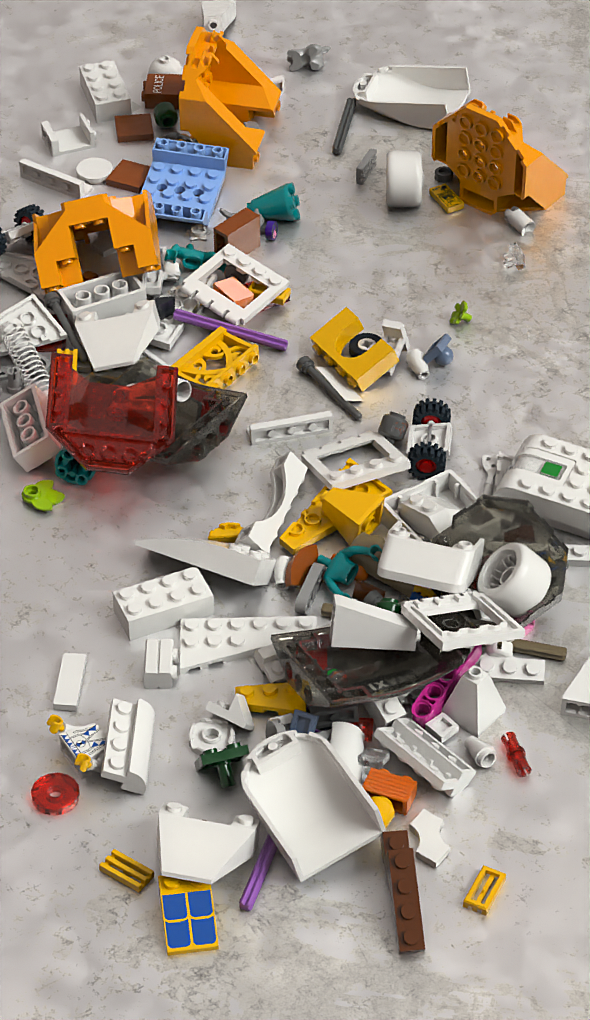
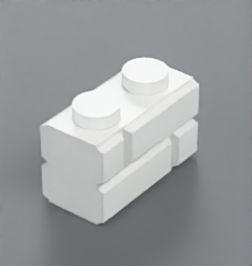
(159, 663)

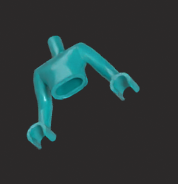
(190, 257)
(342, 569)

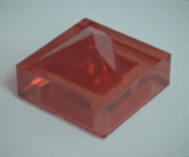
(366, 726)

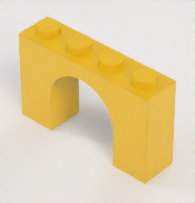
(359, 370)

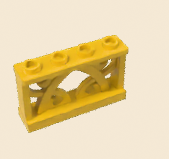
(206, 350)

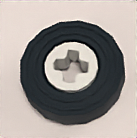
(362, 343)

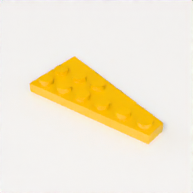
(315, 524)

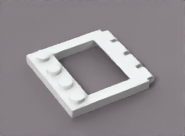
(220, 304)
(357, 474)
(505, 630)

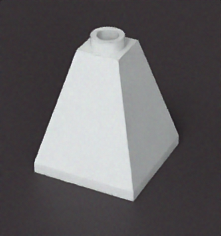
(474, 702)

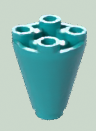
(278, 204)
(70, 469)

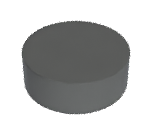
(443, 174)

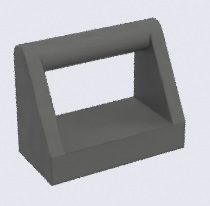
(327, 715)

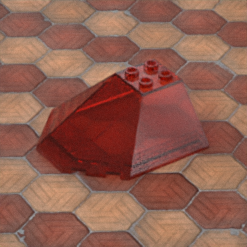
(111, 424)

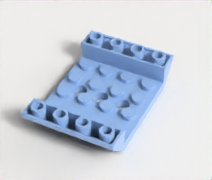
(189, 170)

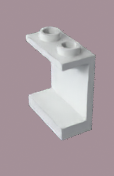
(69, 139)

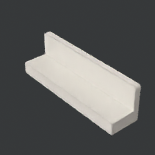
(54, 179)
(290, 428)

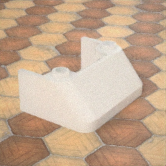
(429, 563)

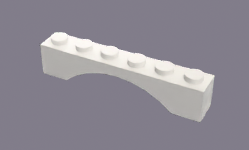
(286, 478)

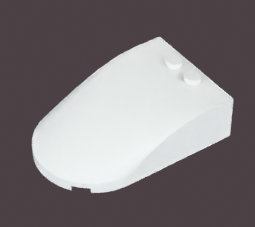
(414, 92)
(309, 801)

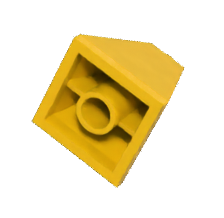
(352, 511)

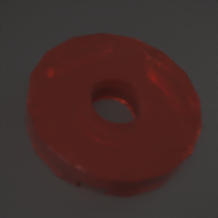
(55, 783)

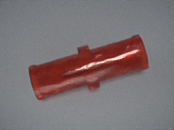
(516, 754)

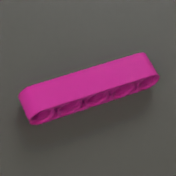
(433, 706)

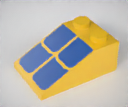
(187, 916)

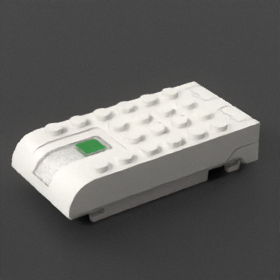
(554, 480)

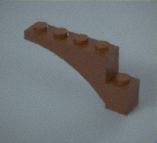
(403, 889)

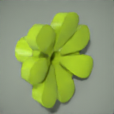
(460, 314)

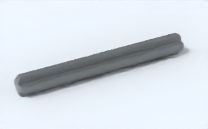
(344, 126)

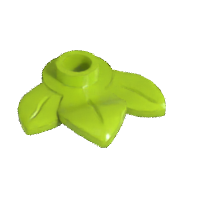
(42, 495)

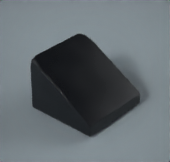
(165, 306)

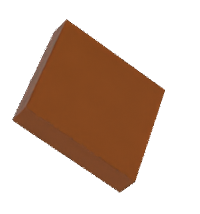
(134, 127)
(128, 176)

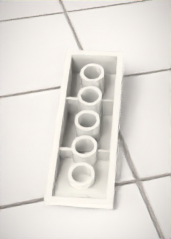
(222, 558)

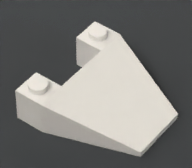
(117, 339)
(202, 848)

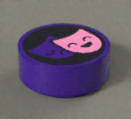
(271, 230)

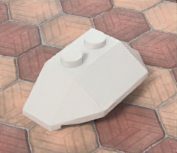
(427, 514)

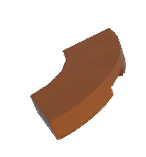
(300, 565)

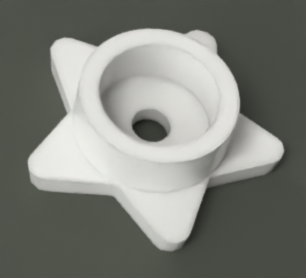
(198, 232)

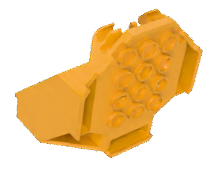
(222, 94)
(475, 142)
(131, 228)

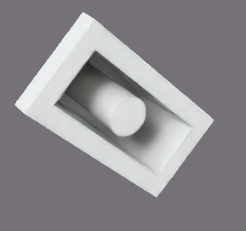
(385, 711)

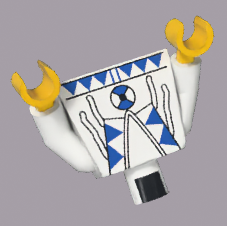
(80, 745)

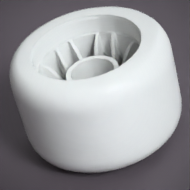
(404, 178)
(515, 579)

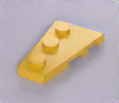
(272, 697)

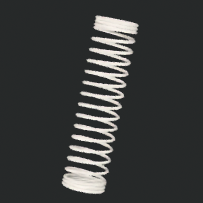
(13, 321)

